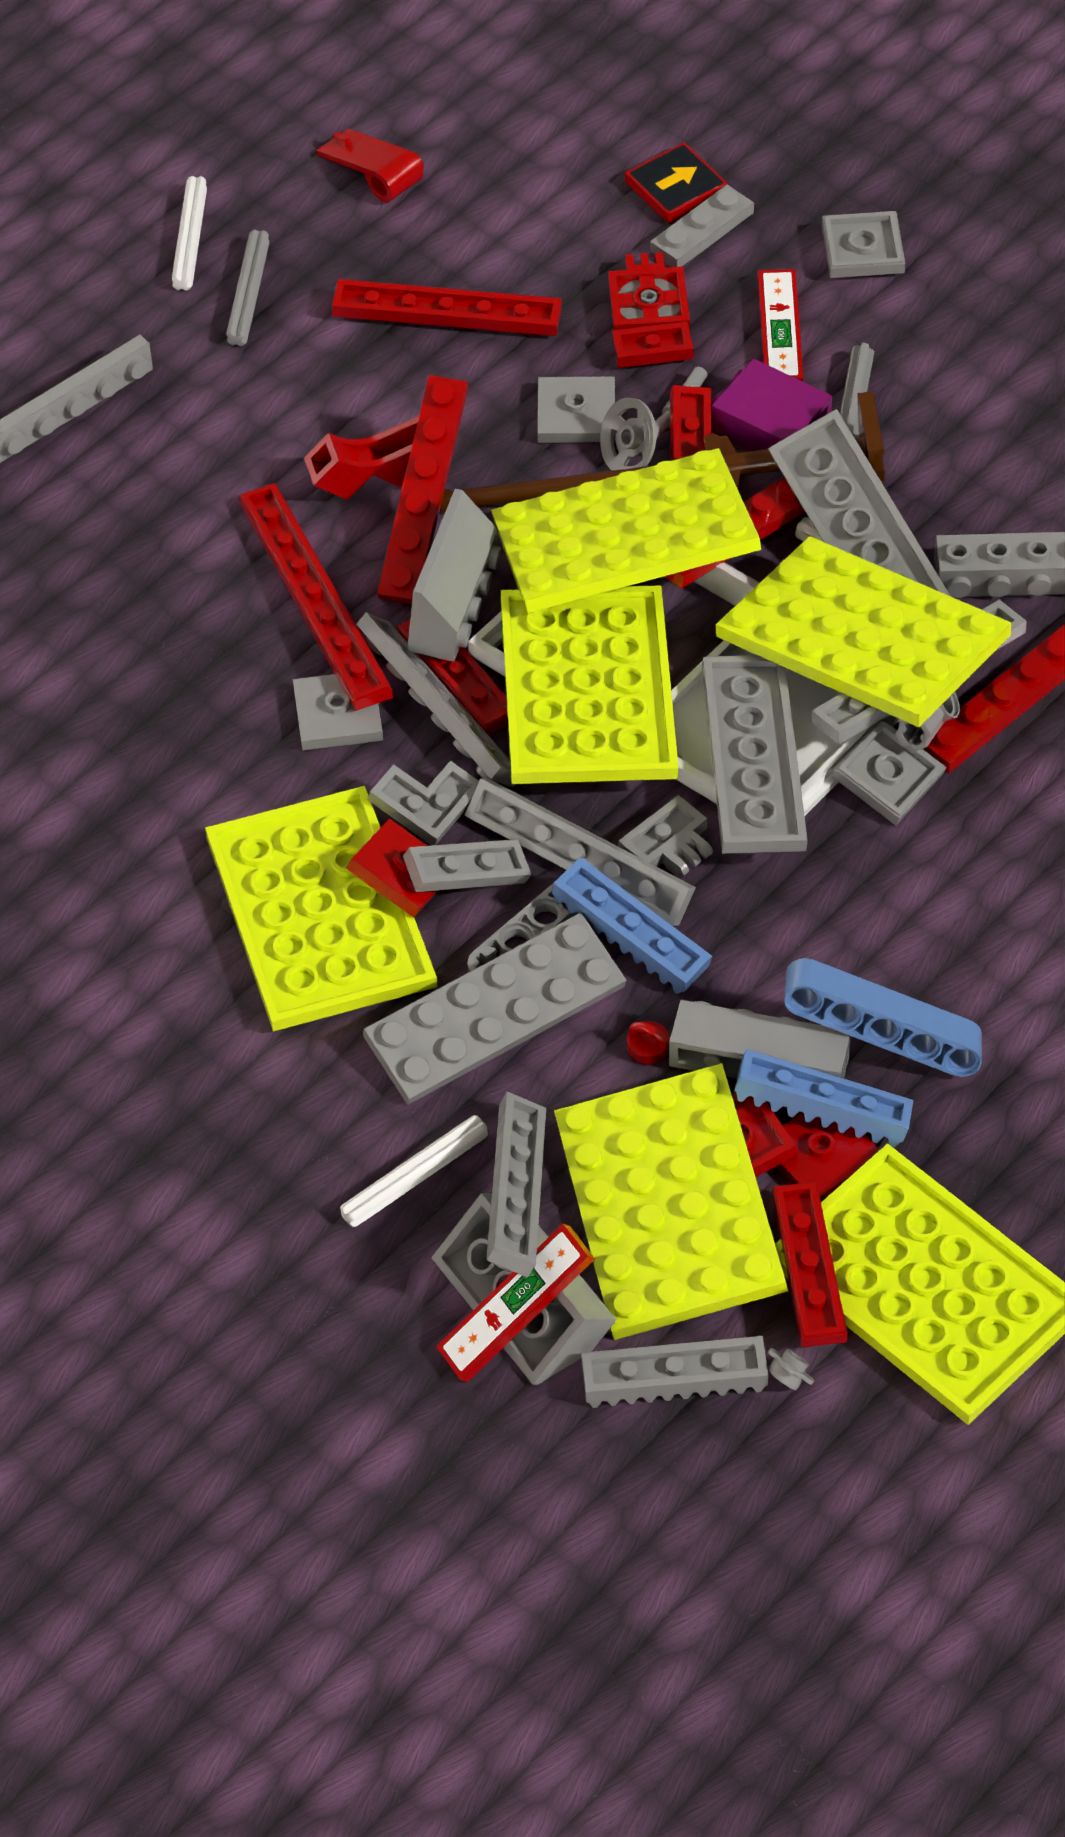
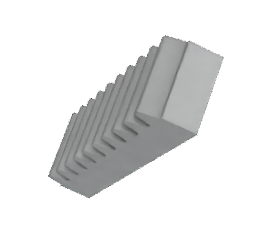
(674, 1370)

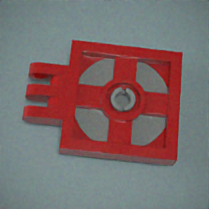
(647, 293)

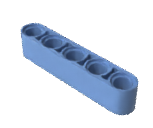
(883, 1017)

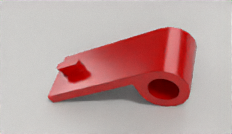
(385, 165)

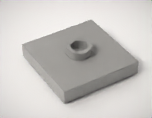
(863, 244)
(573, 408)
(328, 716)
(886, 773)

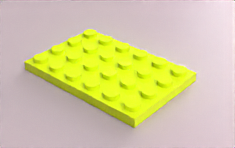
(625, 530)
(864, 630)
(589, 689)
(307, 922)
(669, 1201)
(937, 1285)

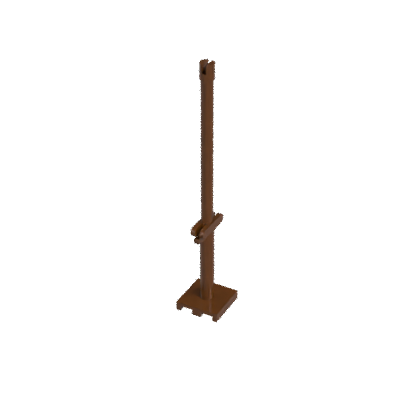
(738, 464)

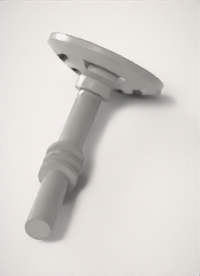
(638, 434)

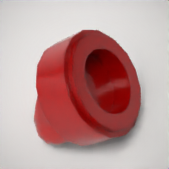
(648, 1042)

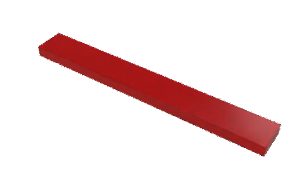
(316, 597)

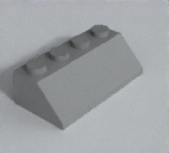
(453, 580)
(558, 1334)

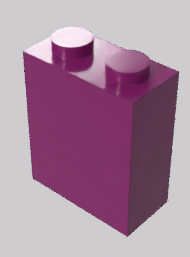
(766, 407)

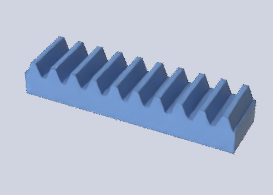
(631, 925)
(823, 1096)

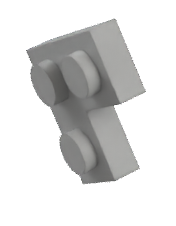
(425, 810)

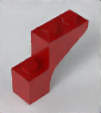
(347, 464)

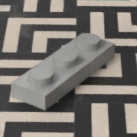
(702, 226)
(466, 865)

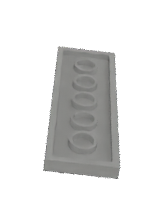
(849, 499)
(753, 755)
(494, 1008)

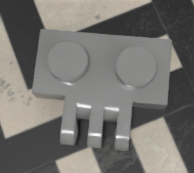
(670, 837)

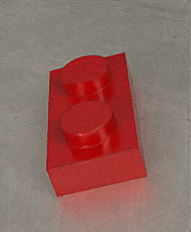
(652, 344)
(689, 420)

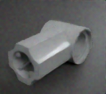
(920, 737)

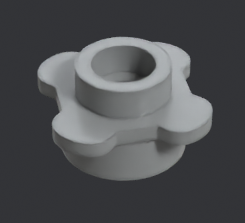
(789, 1368)

